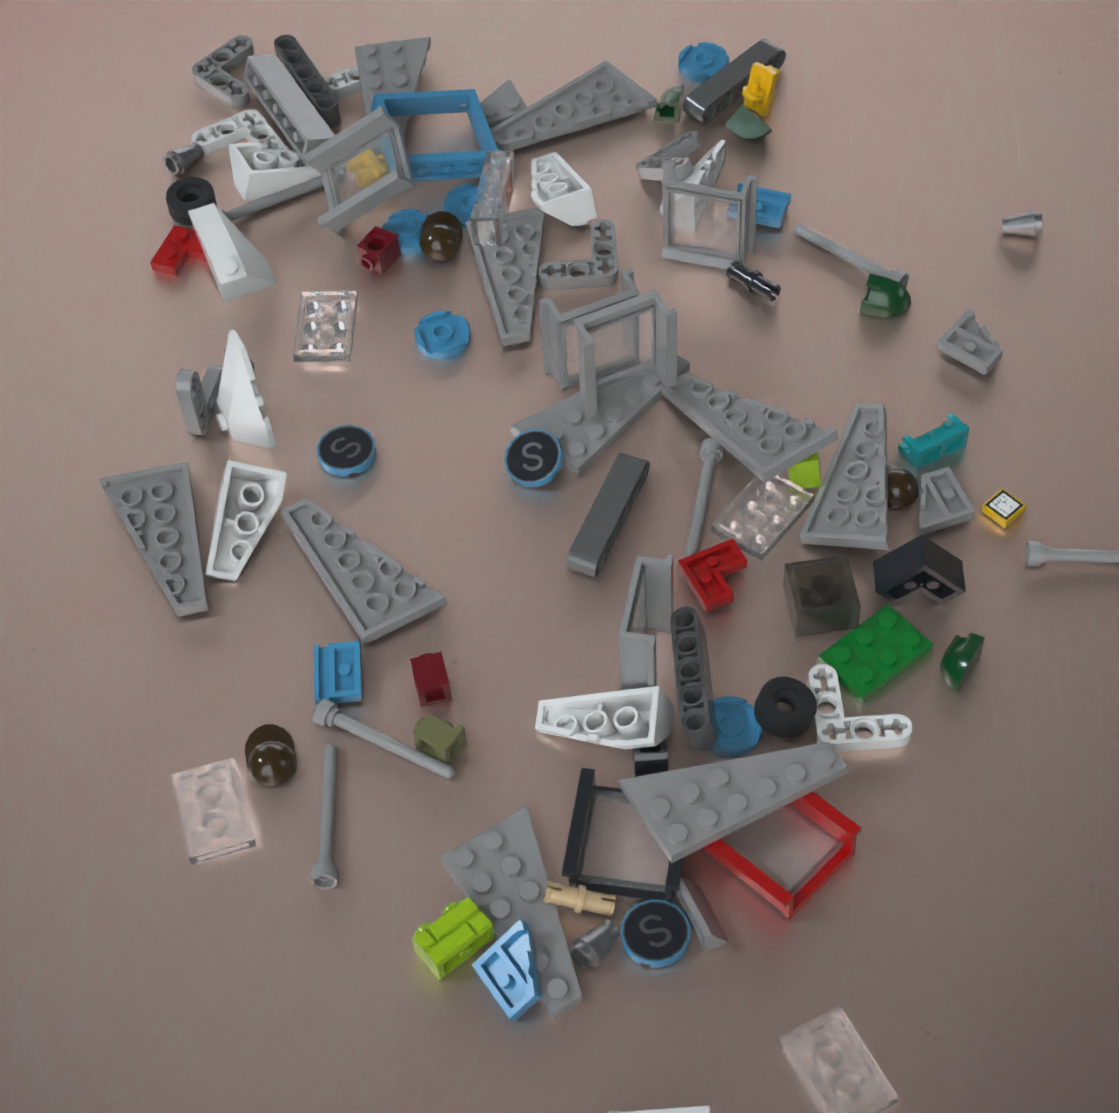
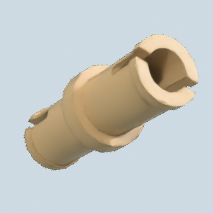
(579, 898)

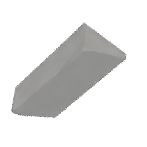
(700, 916)

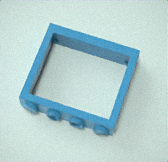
(442, 165)

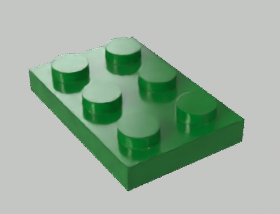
(875, 653)

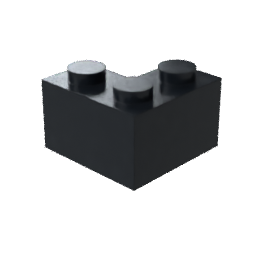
(919, 568)

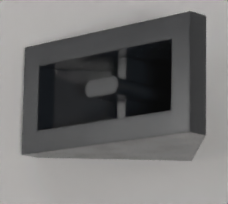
(650, 759)

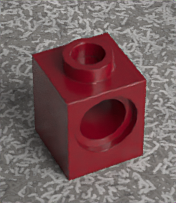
(378, 250)
(431, 679)

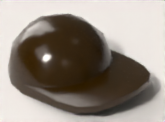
(441, 236)
(902, 487)
(270, 755)

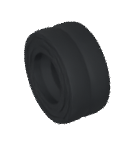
(188, 189)
(778, 722)

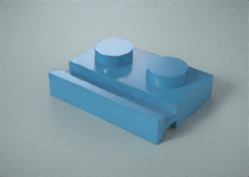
(770, 206)
(338, 672)

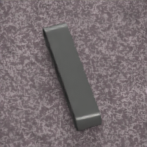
(308, 78)
(727, 84)
(607, 515)
(693, 679)

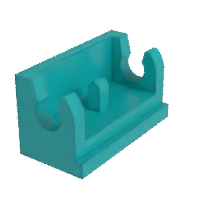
(935, 443)

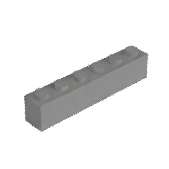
(286, 103)

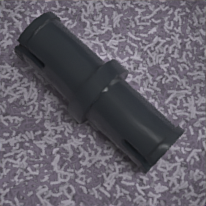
(753, 281)

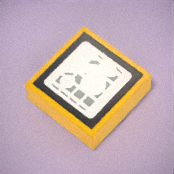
(1003, 508)

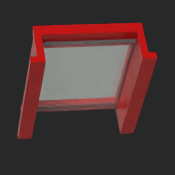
(789, 851)

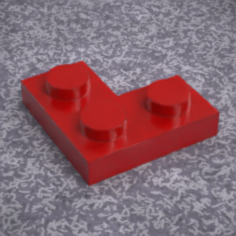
(176, 249)
(706, 571)

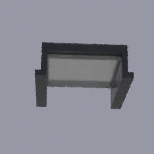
(614, 849)

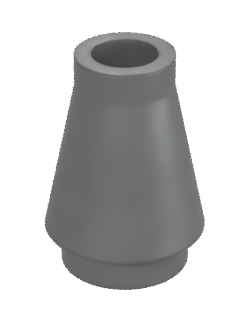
(181, 158)
(1023, 224)
(592, 946)

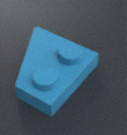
(511, 971)

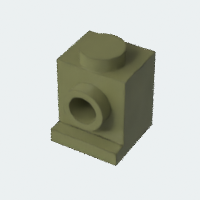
(439, 738)

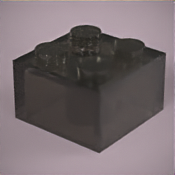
(821, 596)

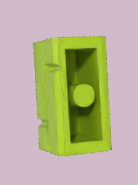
(453, 937)

